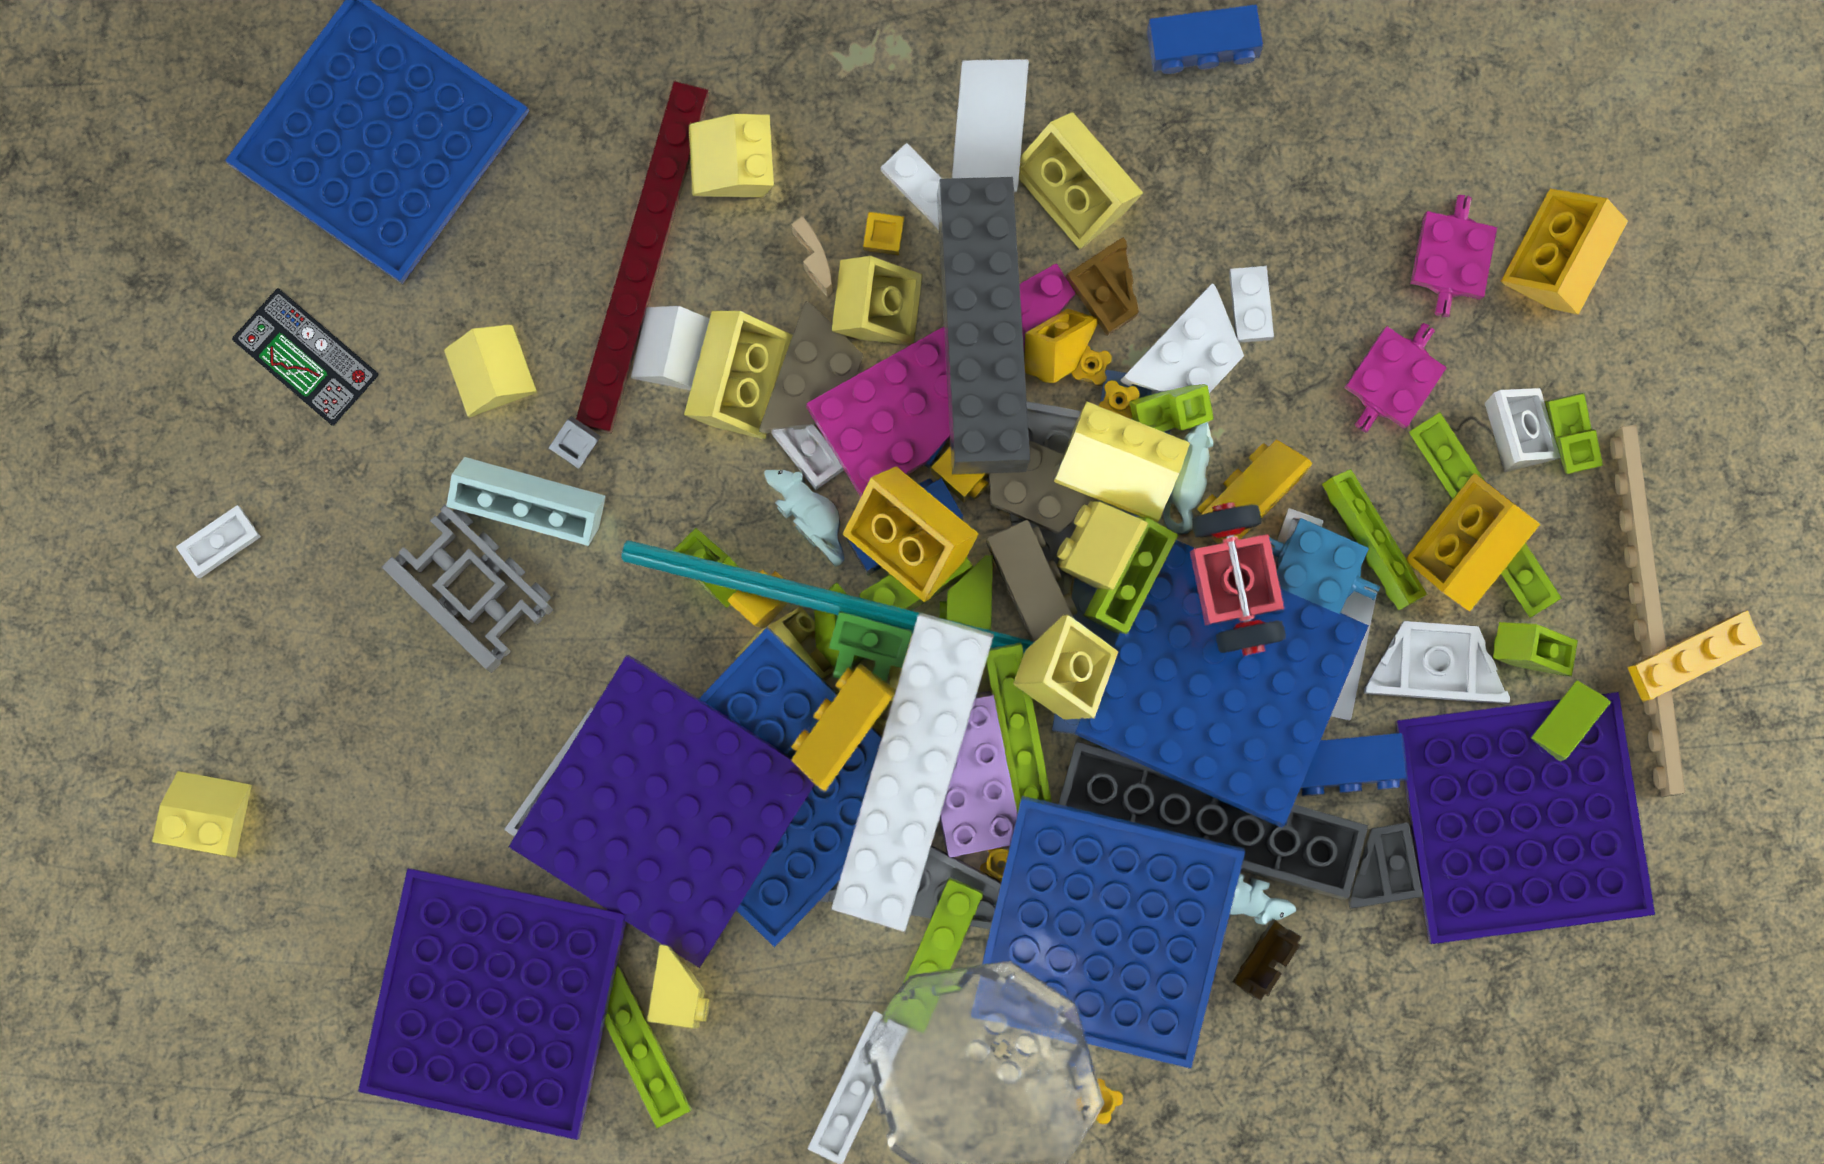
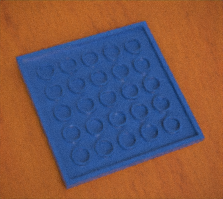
(377, 136)
(776, 699)
(1222, 718)
(1117, 923)

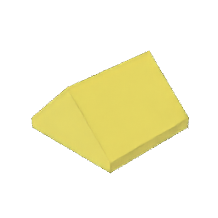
(489, 368)

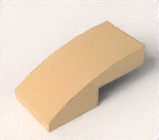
(816, 264)

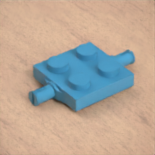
(1321, 566)

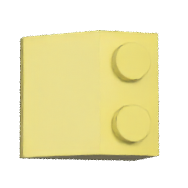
(731, 156)
(876, 301)
(1100, 544)
(1067, 669)
(202, 814)
(676, 993)

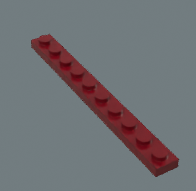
(641, 259)

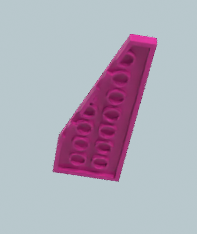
(900, 405)

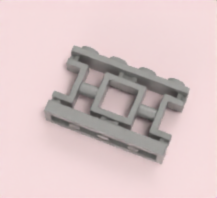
(449, 607)

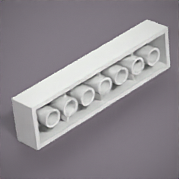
(912, 771)

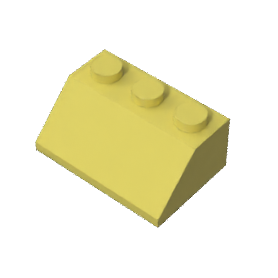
(1076, 179)
(736, 372)
(1121, 462)

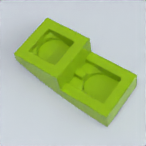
(1174, 408)
(1573, 433)

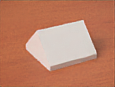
(669, 346)
(1521, 428)

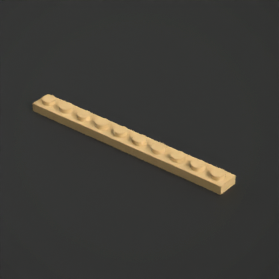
(1645, 594)

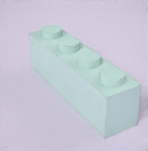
(525, 501)

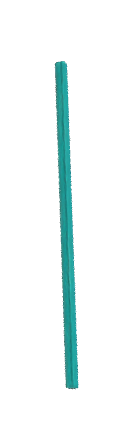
(782, 589)

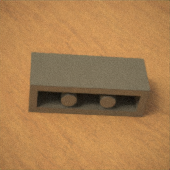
(1030, 577)

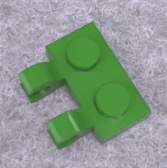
(868, 640)

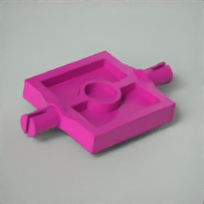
(1453, 255)
(1395, 377)

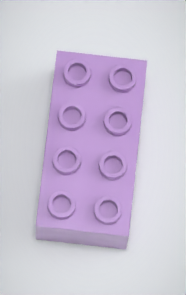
(980, 797)

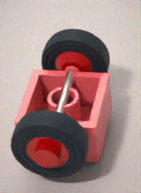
(1237, 578)

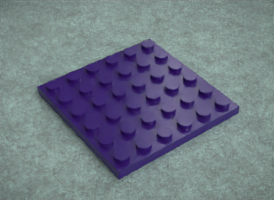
(663, 811)
(1513, 832)
(493, 1003)

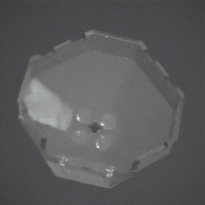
(960, 1101)

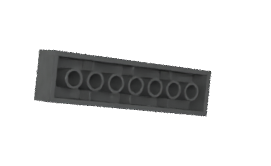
(982, 326)
(1308, 852)

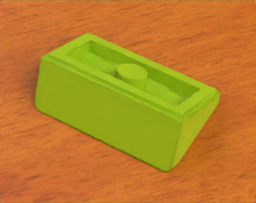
(1570, 720)

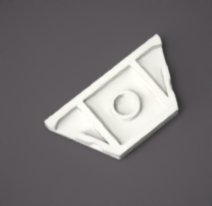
(1192, 351)
(1438, 664)

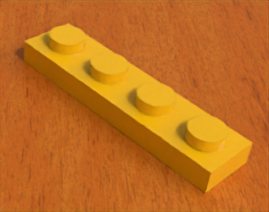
(1694, 656)

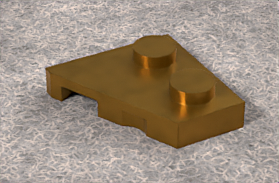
(1106, 287)

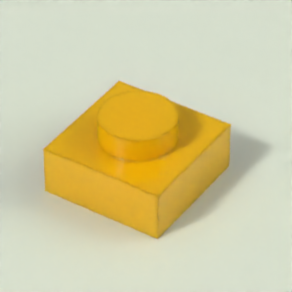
(883, 233)

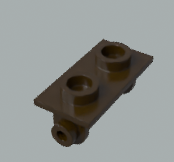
(1258, 973)

